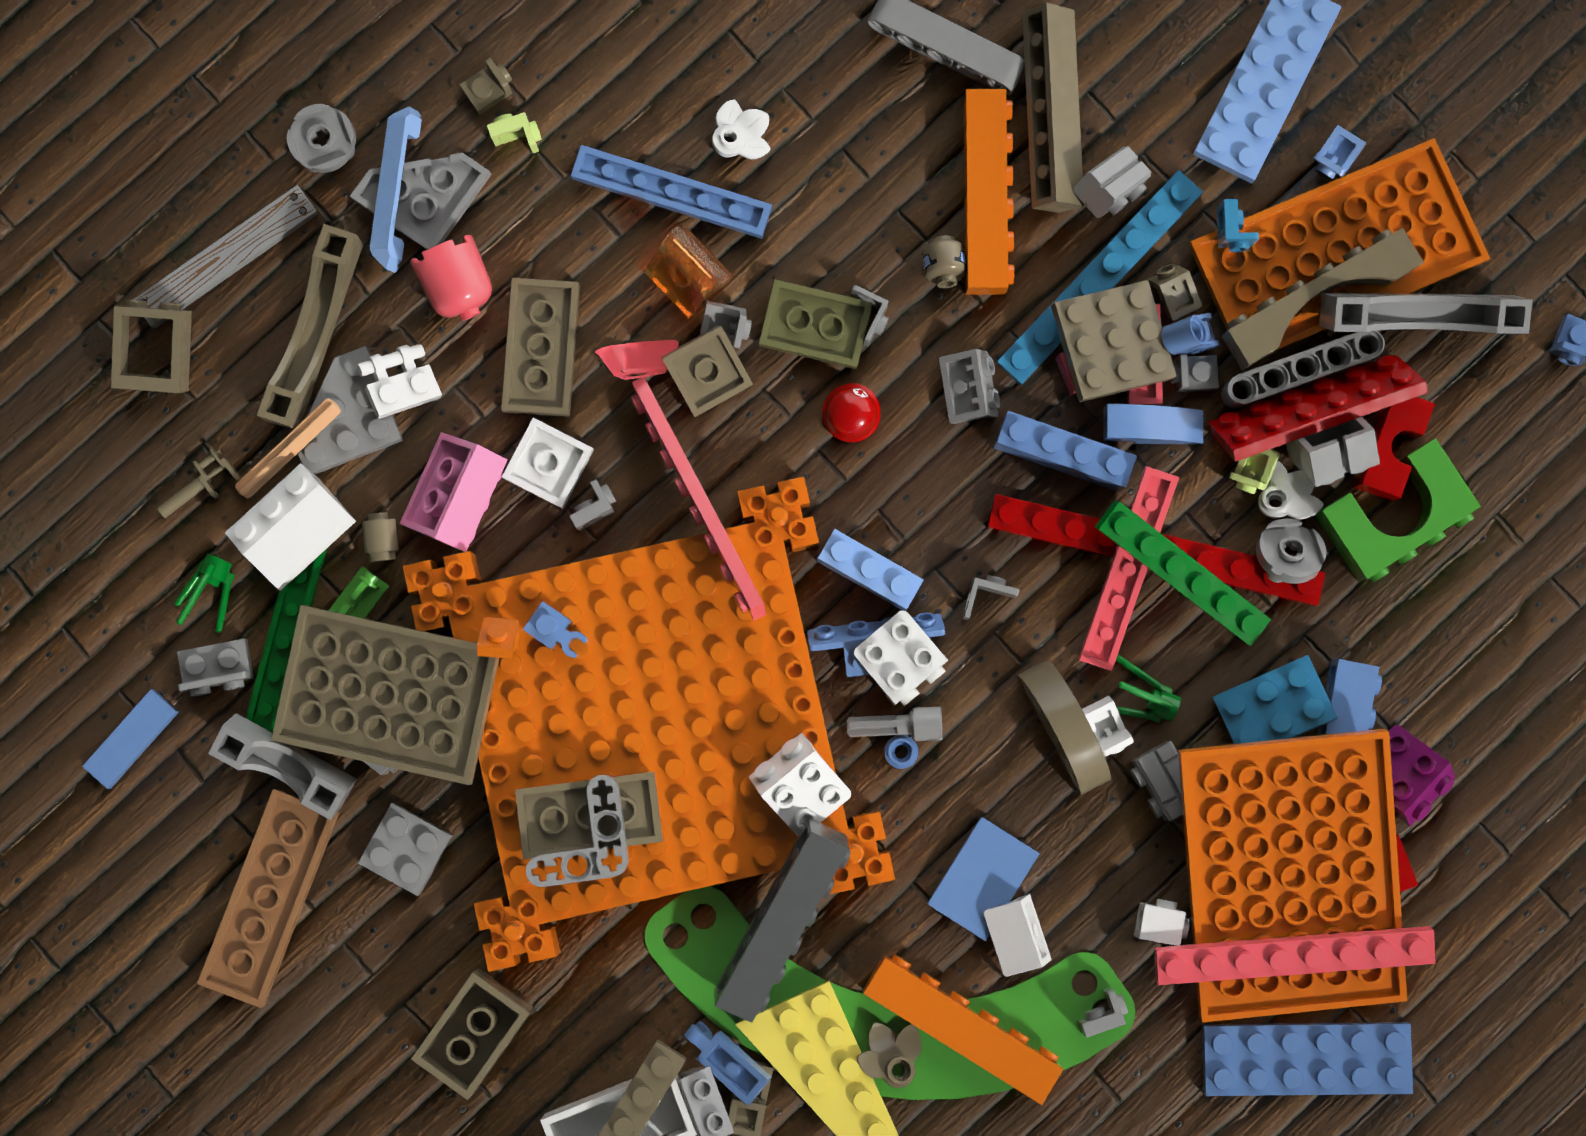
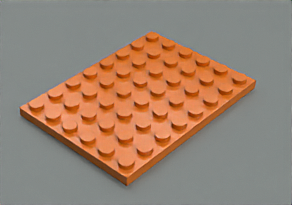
(1290, 847)

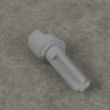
(921, 724)

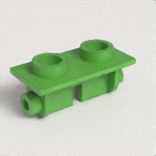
(360, 594)

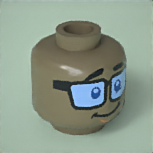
(944, 261)

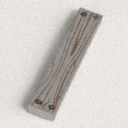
(231, 252)

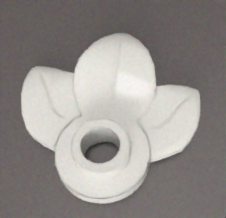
(744, 128)
(1293, 492)

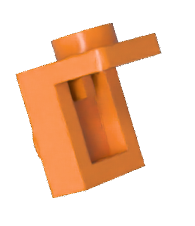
(498, 638)

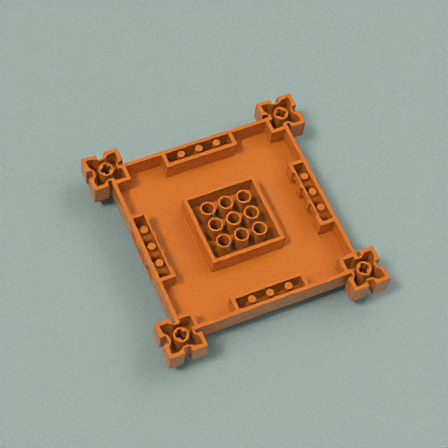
(660, 687)

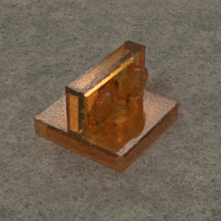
(686, 271)

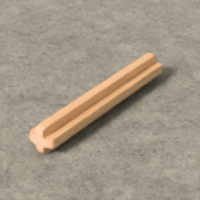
(288, 448)

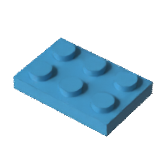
(1276, 704)

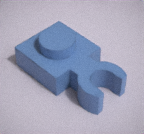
(551, 627)

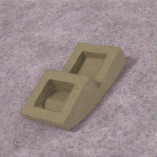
(749, 1119)

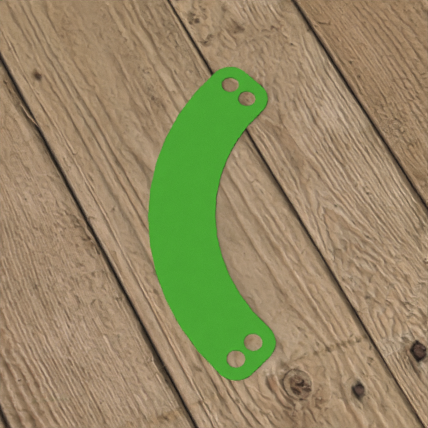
(1040, 1007)

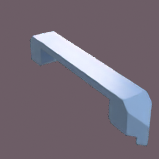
(384, 245)

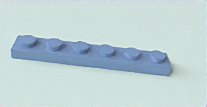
(671, 191)

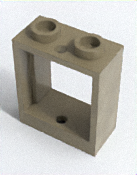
(180, 357)

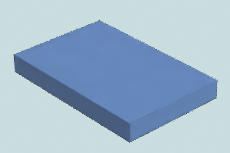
(982, 876)

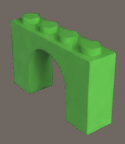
(1444, 502)

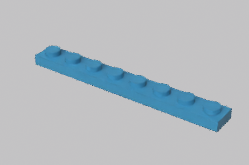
(1103, 272)

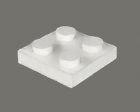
(547, 463)

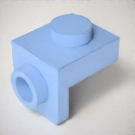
(1338, 153)

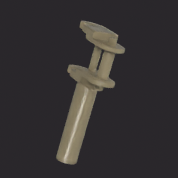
(198, 483)

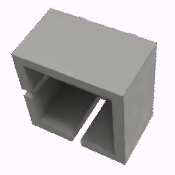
(1334, 451)

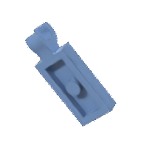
(728, 1062)

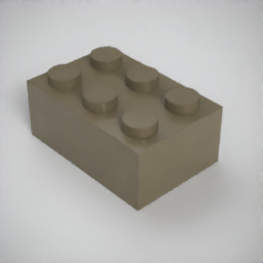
(472, 1033)

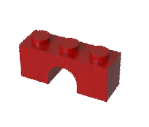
(1391, 475)

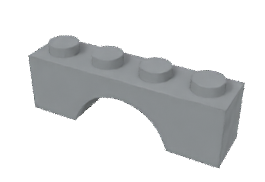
(314, 780)

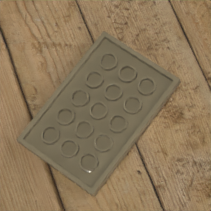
(385, 695)

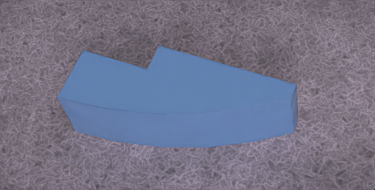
(1152, 424)

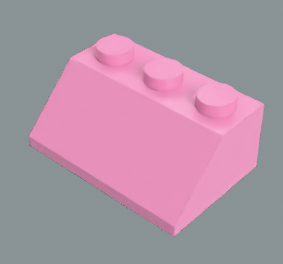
(453, 491)

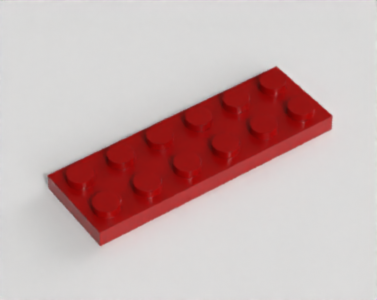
(1317, 407)

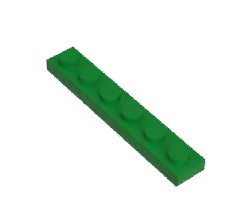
(1182, 572)

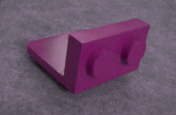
(1417, 775)

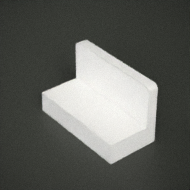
(1017, 936)

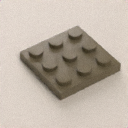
(1113, 341)

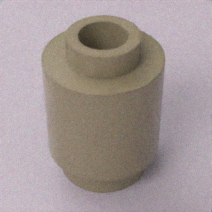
(380, 537)

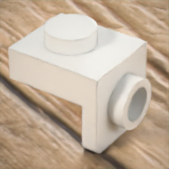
(1108, 726)

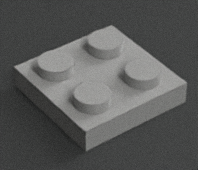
(405, 849)

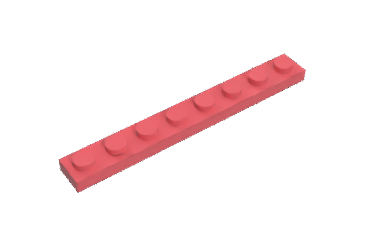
(702, 510)
(1294, 955)

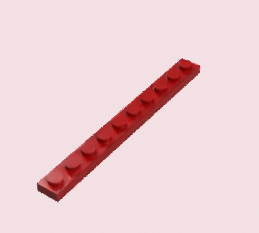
(1079, 533)

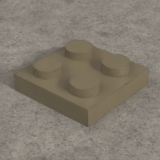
(707, 370)

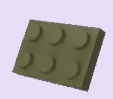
(815, 324)

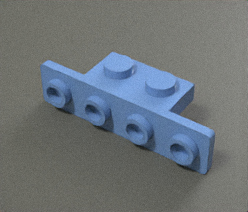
(852, 635)

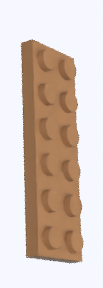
(267, 900)

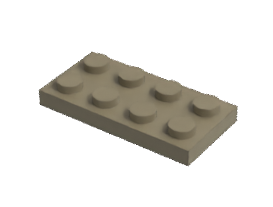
(540, 347)
(559, 818)

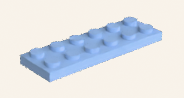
(1265, 85)

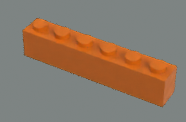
(986, 192)
(962, 1028)

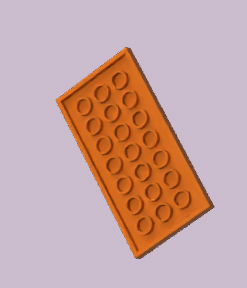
(1325, 223)

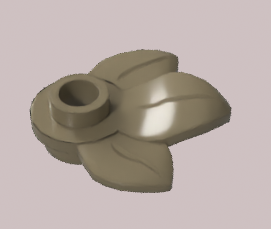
(889, 1049)

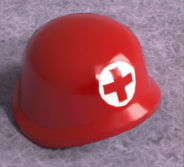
(851, 413)

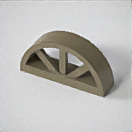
(1066, 726)

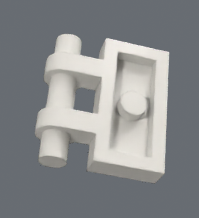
(403, 390)

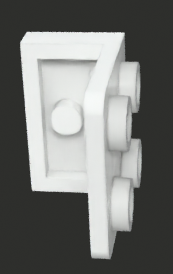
(900, 658)
(799, 784)

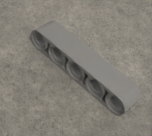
(947, 43)
(1316, 361)

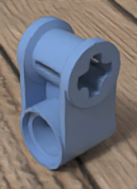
(1190, 335)

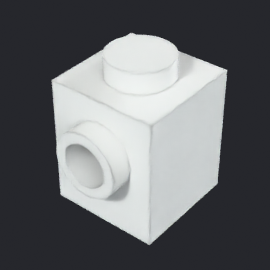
(1161, 922)

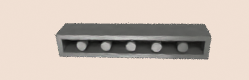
(781, 920)

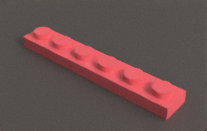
(1126, 574)

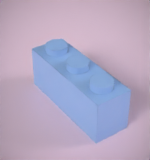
(869, 570)

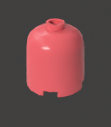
(454, 278)

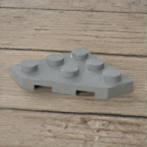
(430, 196)
(356, 428)

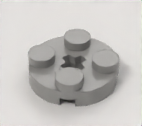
(304, 130)
(1282, 566)

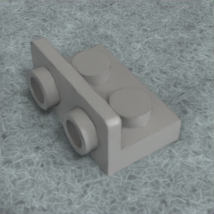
(969, 386)
(215, 666)
(704, 1102)

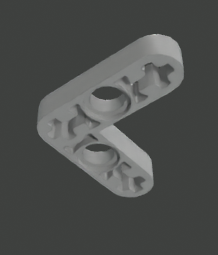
(593, 855)

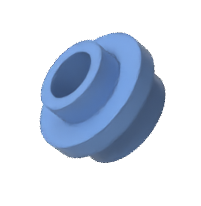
(912, 754)

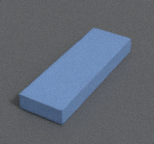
(130, 739)

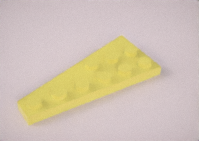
(817, 1056)

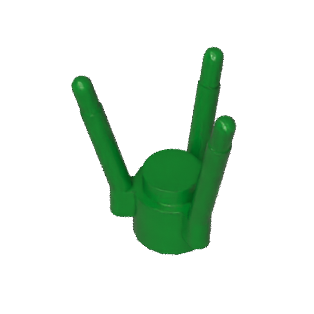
(210, 571)
(1160, 703)

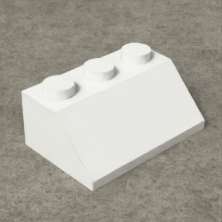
(290, 526)

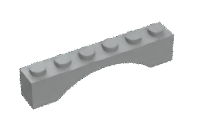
(1425, 311)

